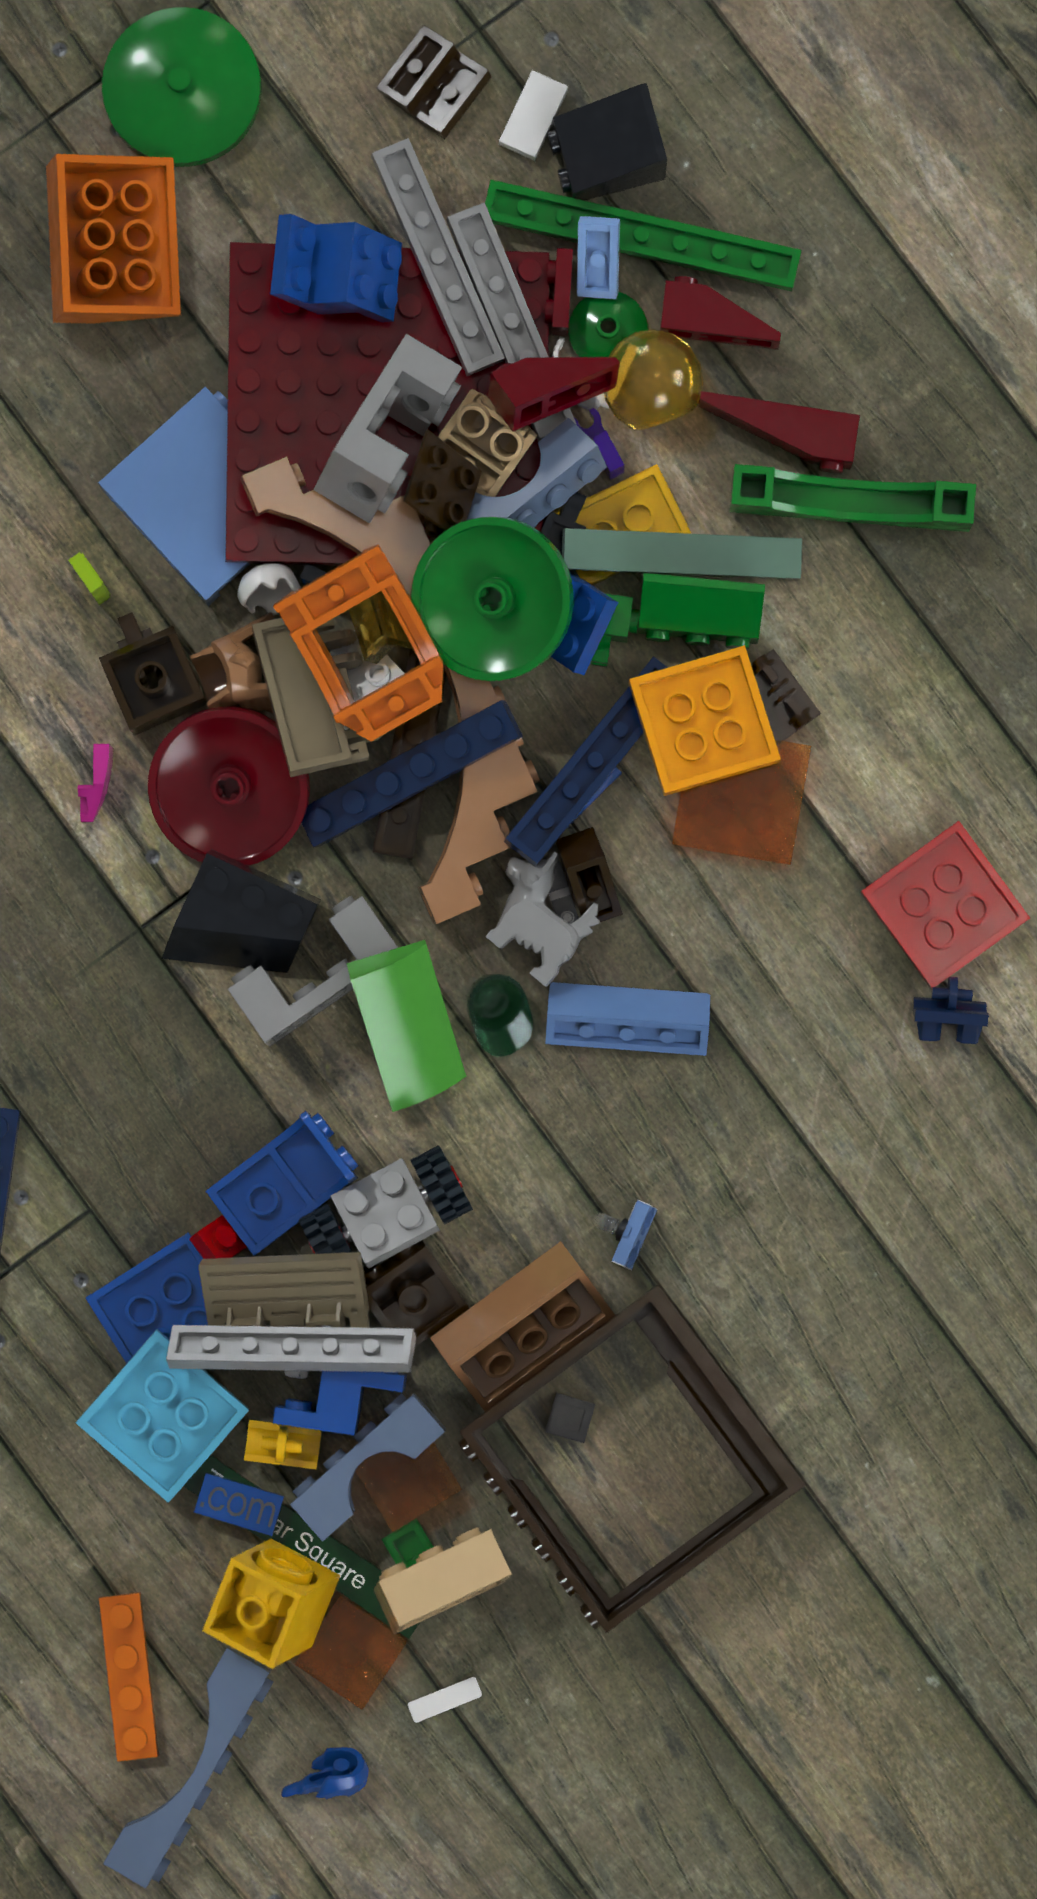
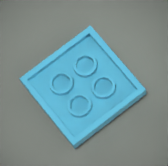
(162, 1418)

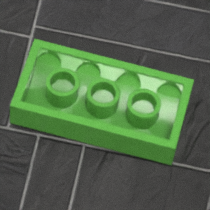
(407, 1024)

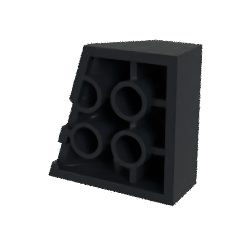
(240, 918)

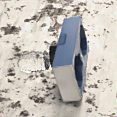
(630, 1232)

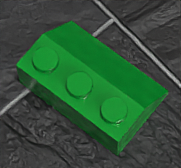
(700, 610)

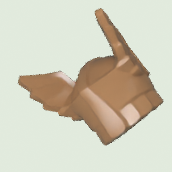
(233, 671)

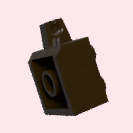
(128, 671)

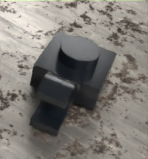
(554, 524)

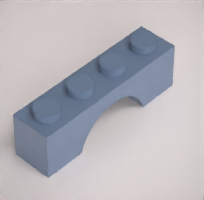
(566, 465)
(328, 1501)

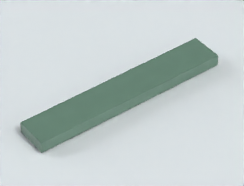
(682, 553)

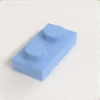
(598, 257)

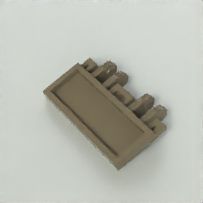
(301, 712)
(286, 1290)

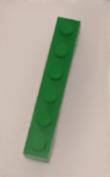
(904, 504)

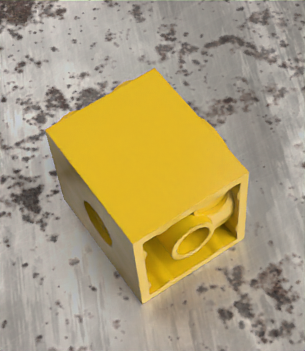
(271, 1603)

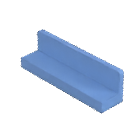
(628, 1018)

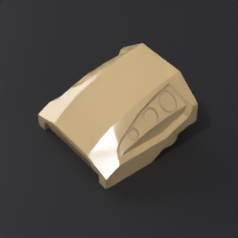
(486, 441)

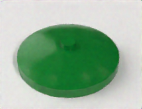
(181, 86)
(493, 597)

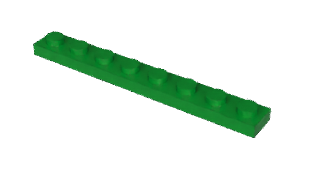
(647, 235)

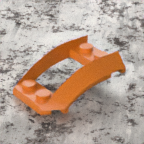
(332, 596)

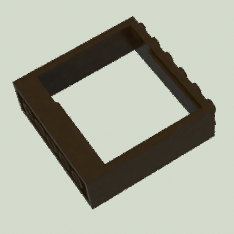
(718, 1408)

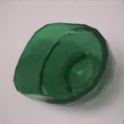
(499, 1014)

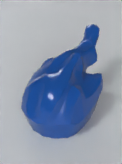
(342, 1774)

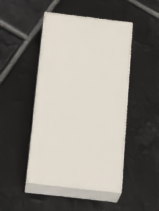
(533, 115)

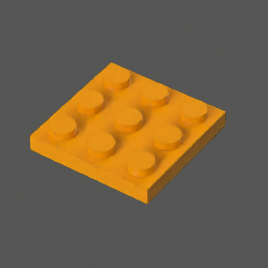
(704, 720)

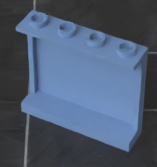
(178, 493)

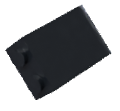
(609, 145)

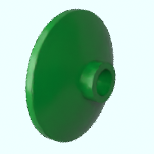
(585, 322)

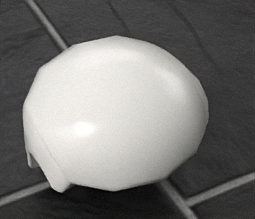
(266, 586)

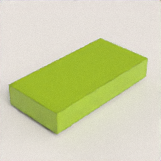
(90, 578)

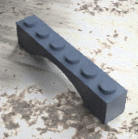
(145, 1841)

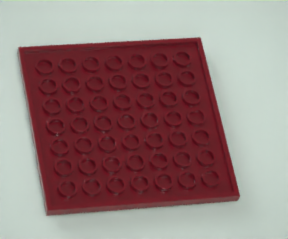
(305, 377)

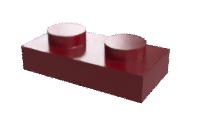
(561, 275)

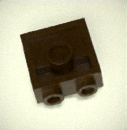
(413, 1292)

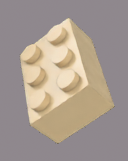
(441, 1579)

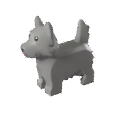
(534, 923)

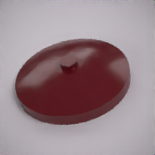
(226, 786)

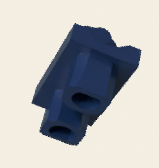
(950, 1007)

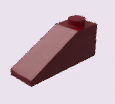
(705, 315)
(548, 385)

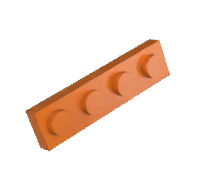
(129, 1676)

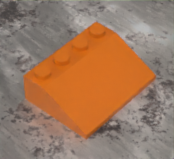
(112, 238)

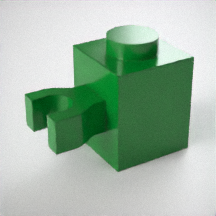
(623, 621)

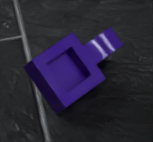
(596, 432)

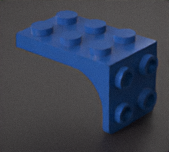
(283, 1182)

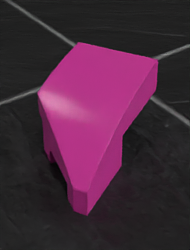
(93, 795)

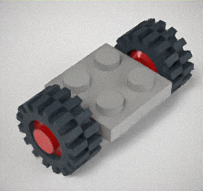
(388, 1209)

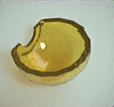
(655, 379)

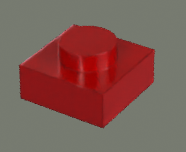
(217, 1240)

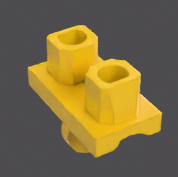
(282, 1444)

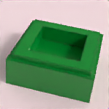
(407, 1543)

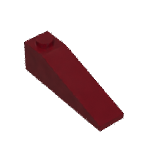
(806, 432)

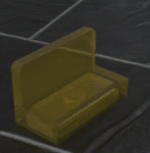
(377, 628)

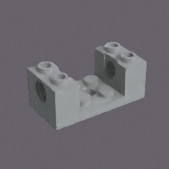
(414, 391)
(269, 1009)

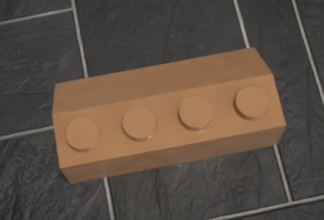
(522, 1326)

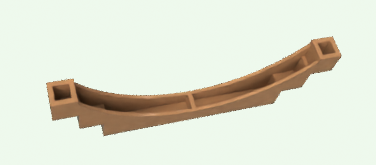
(486, 783)

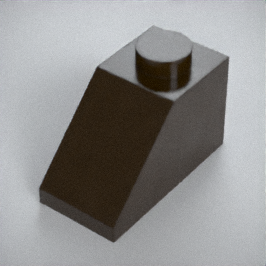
(589, 873)

